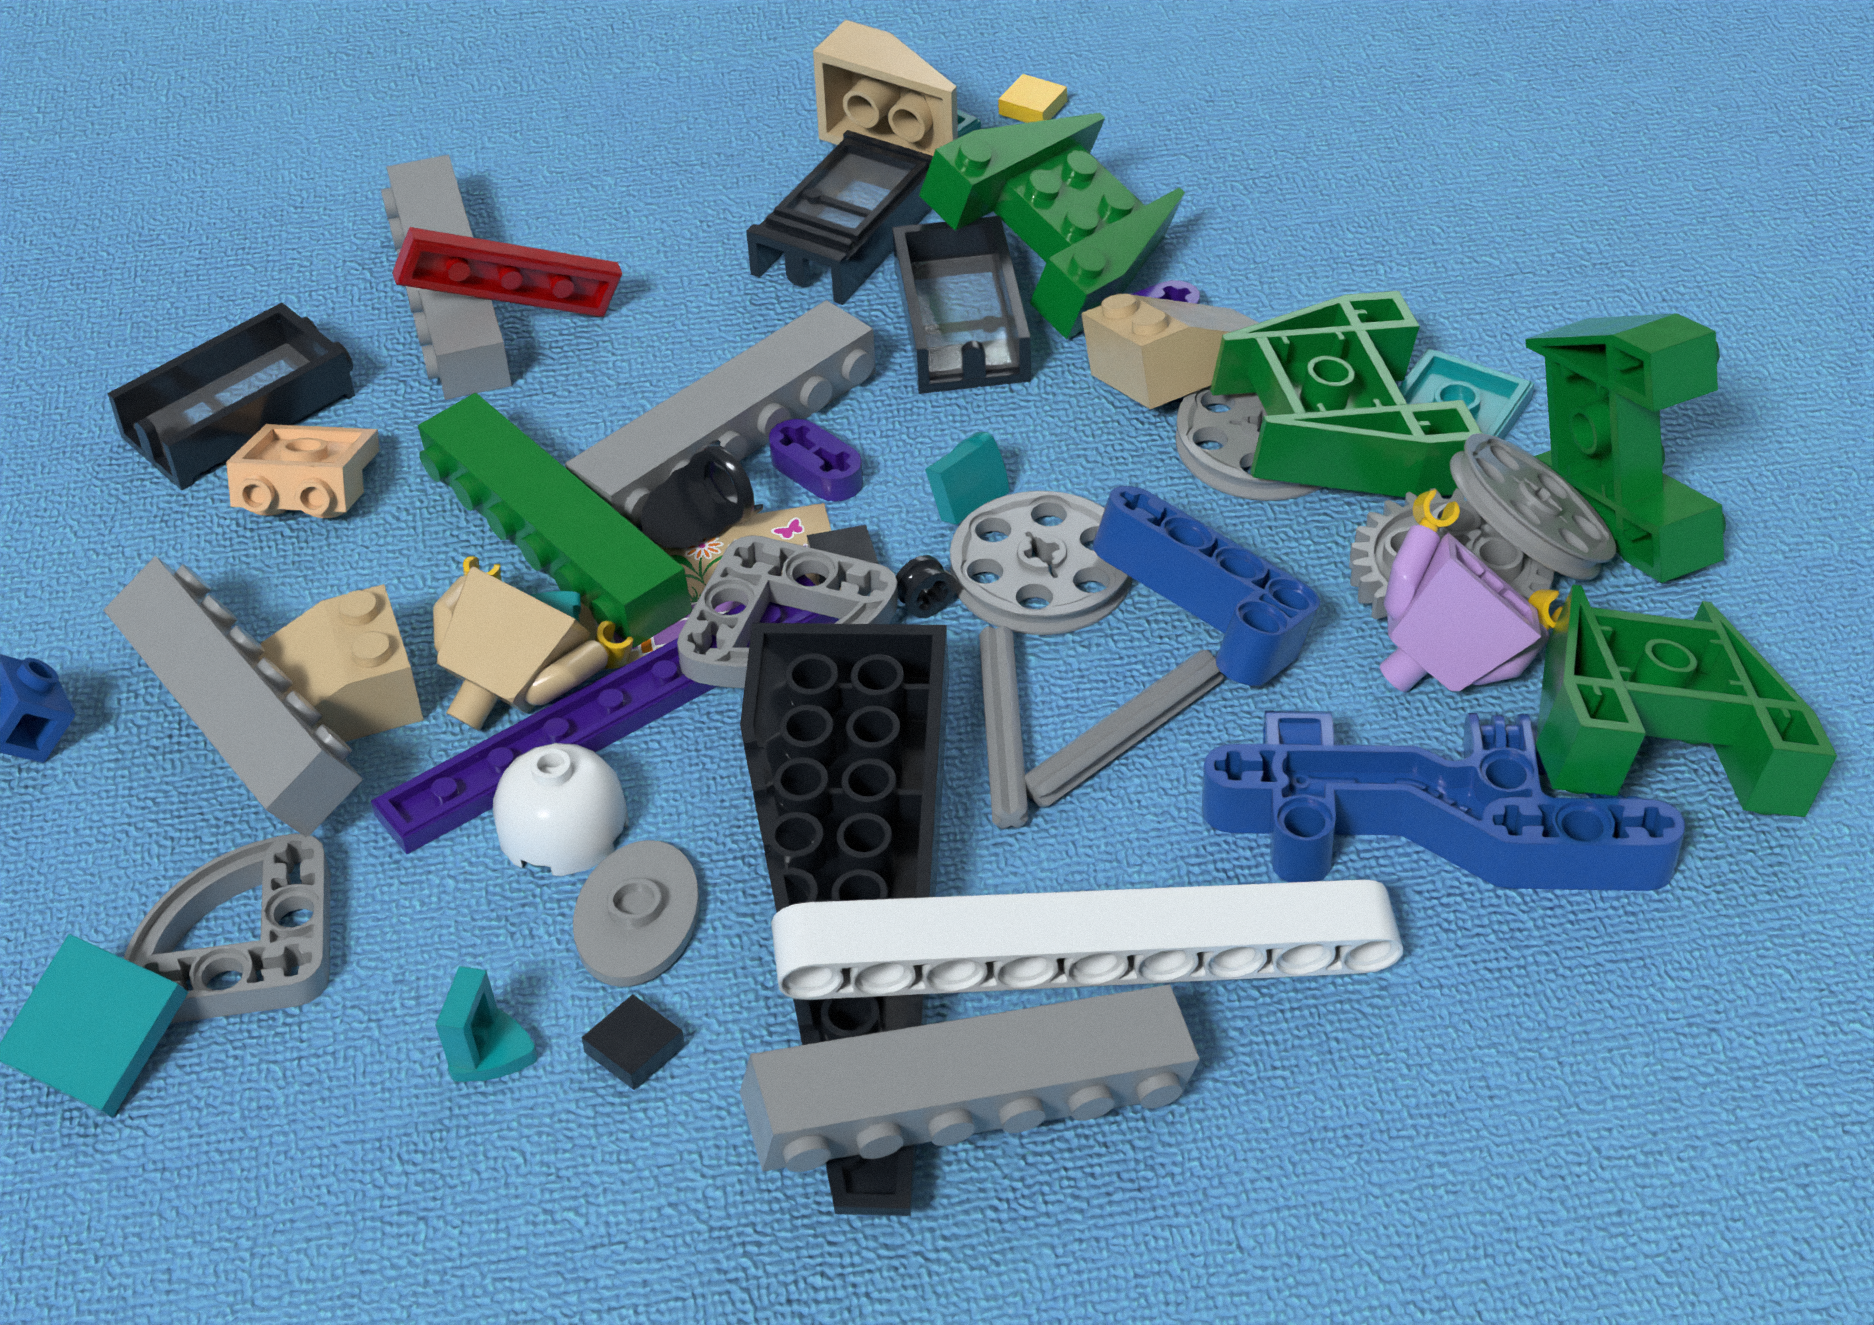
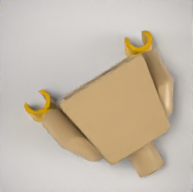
(513, 646)

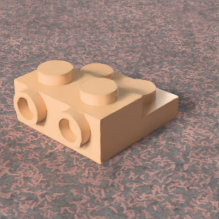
(301, 469)

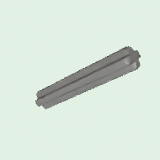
(1003, 728)
(1122, 728)

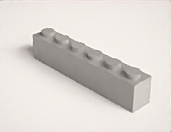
(462, 329)
(736, 403)
(234, 696)
(966, 1078)

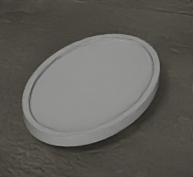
(636, 913)

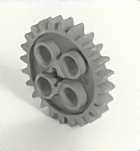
(1383, 535)

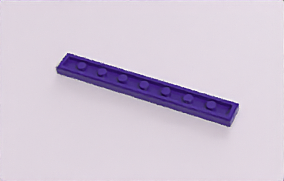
(590, 718)

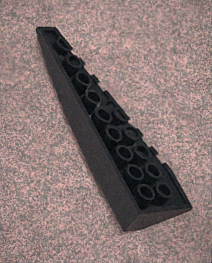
(848, 807)

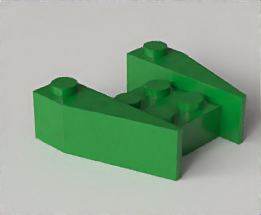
(1057, 203)
(1335, 399)
(1605, 432)
(1692, 681)

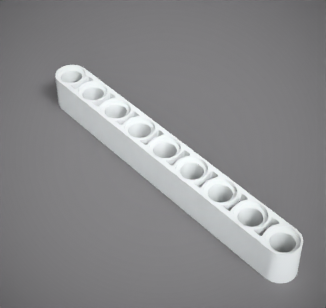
(1083, 938)

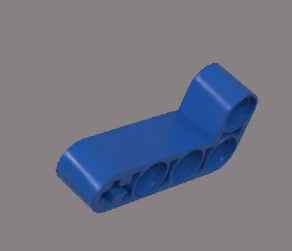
(1211, 577)

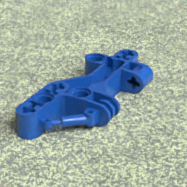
(1469, 811)

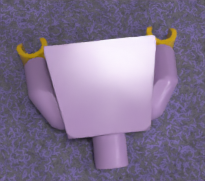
(1457, 613)

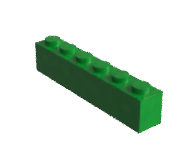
(554, 519)

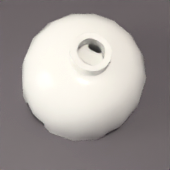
(559, 809)

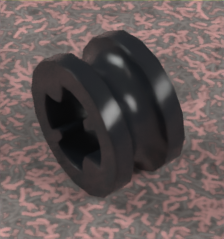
(925, 586)

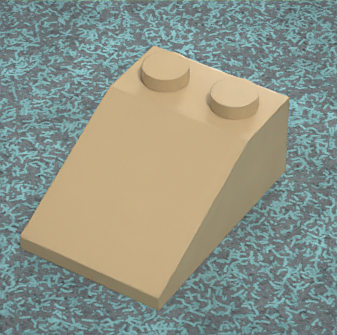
(881, 90)
(1156, 345)
(349, 664)

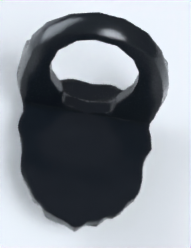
(699, 500)

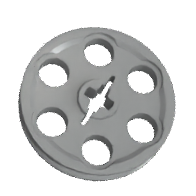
(1238, 433)
(1532, 506)
(1030, 576)

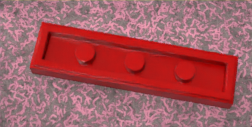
(506, 272)

